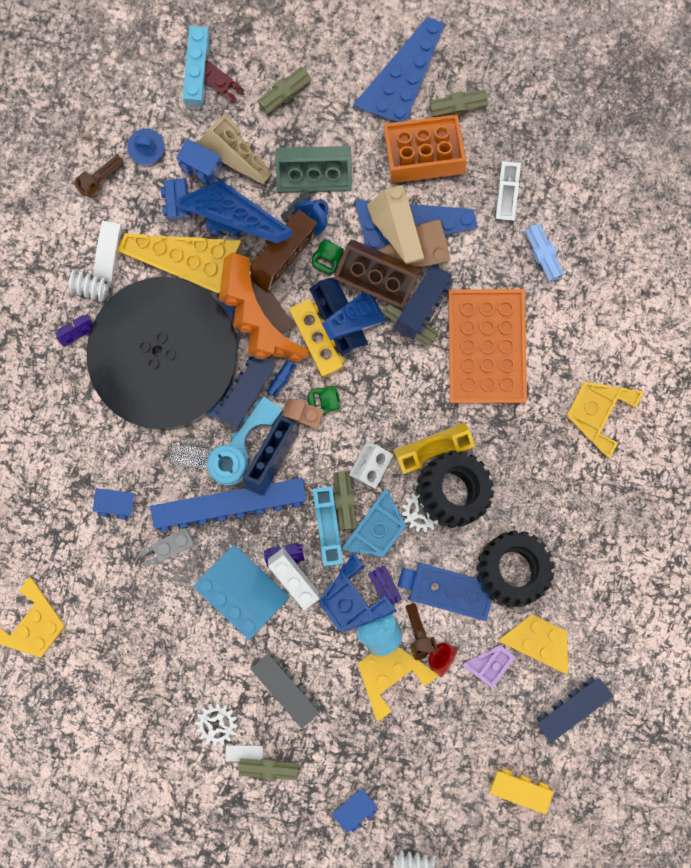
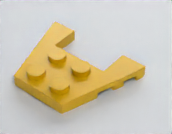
(593, 408)
(37, 628)
(384, 671)

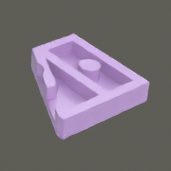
(490, 665)

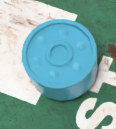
(227, 464)
(380, 635)

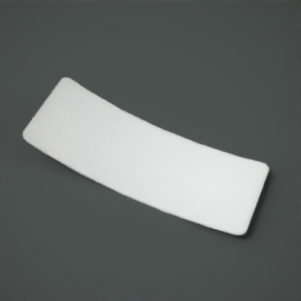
(234, 753)

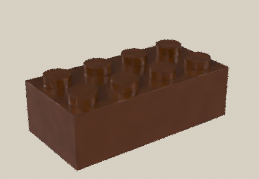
(279, 256)
(377, 273)

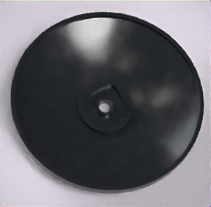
(195, 359)

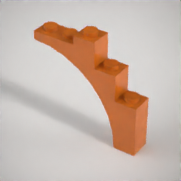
(249, 318)

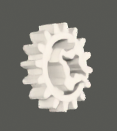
(411, 518)
(220, 716)

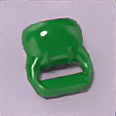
(329, 252)
(328, 398)

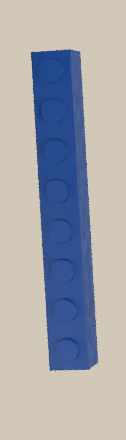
(226, 504)

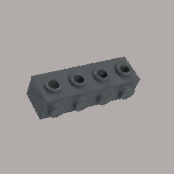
(285, 690)

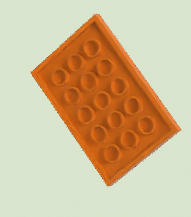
(487, 346)

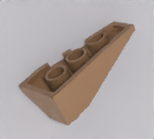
(432, 243)

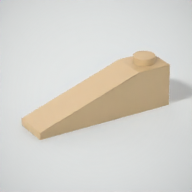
(227, 142)
(394, 219)

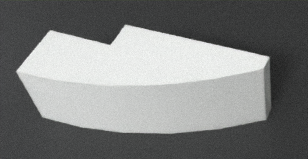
(508, 190)
(106, 251)

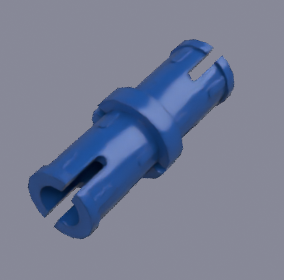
(281, 378)

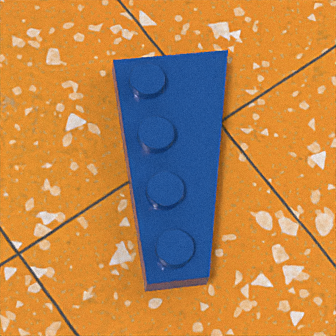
(353, 317)

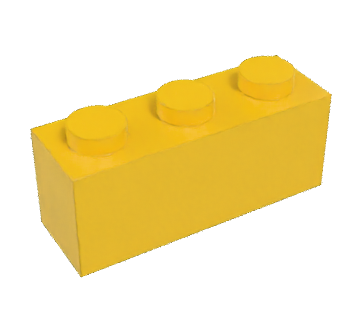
(521, 790)

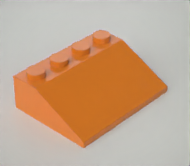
(424, 148)

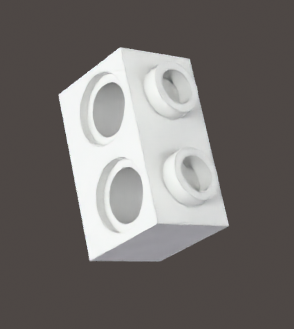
(371, 462)

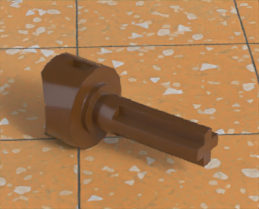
(88, 184)
(423, 644)

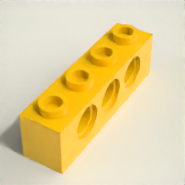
(325, 366)

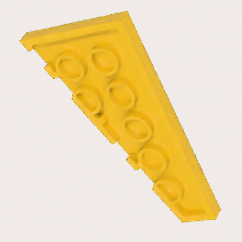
(186, 257)

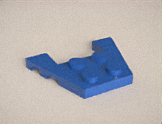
(346, 605)

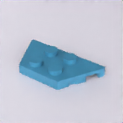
(377, 529)

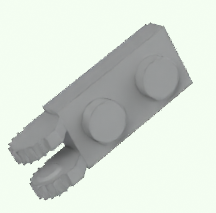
(168, 547)

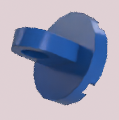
(146, 147)
(316, 212)

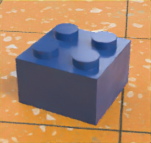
(199, 162)

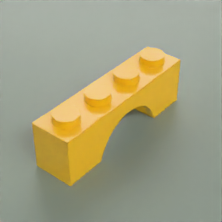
(417, 453)

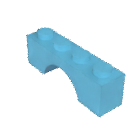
(195, 66)
(264, 414)
(328, 526)

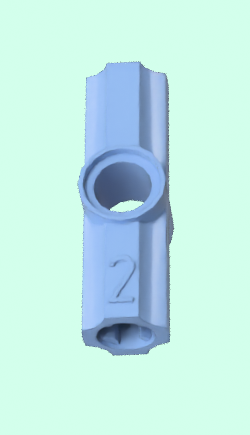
(544, 252)

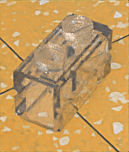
(190, 455)

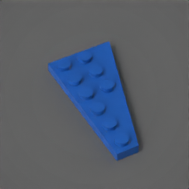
(398, 84)
(233, 209)
(452, 219)

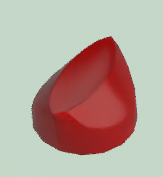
(442, 660)

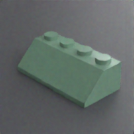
(313, 168)

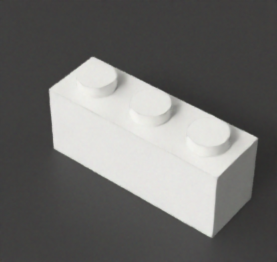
(293, 579)

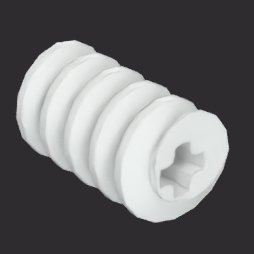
(88, 287)
(415, 862)

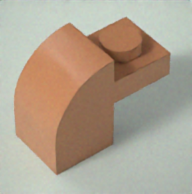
(302, 413)

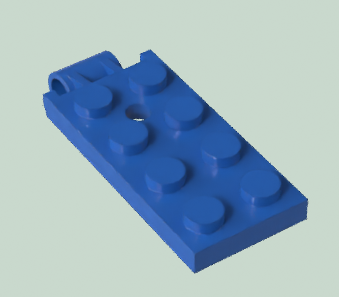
(455, 593)

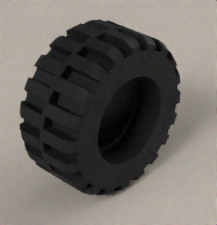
(473, 476)
(535, 555)

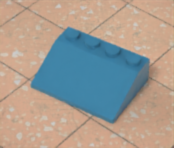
(241, 592)

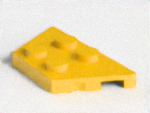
(540, 641)

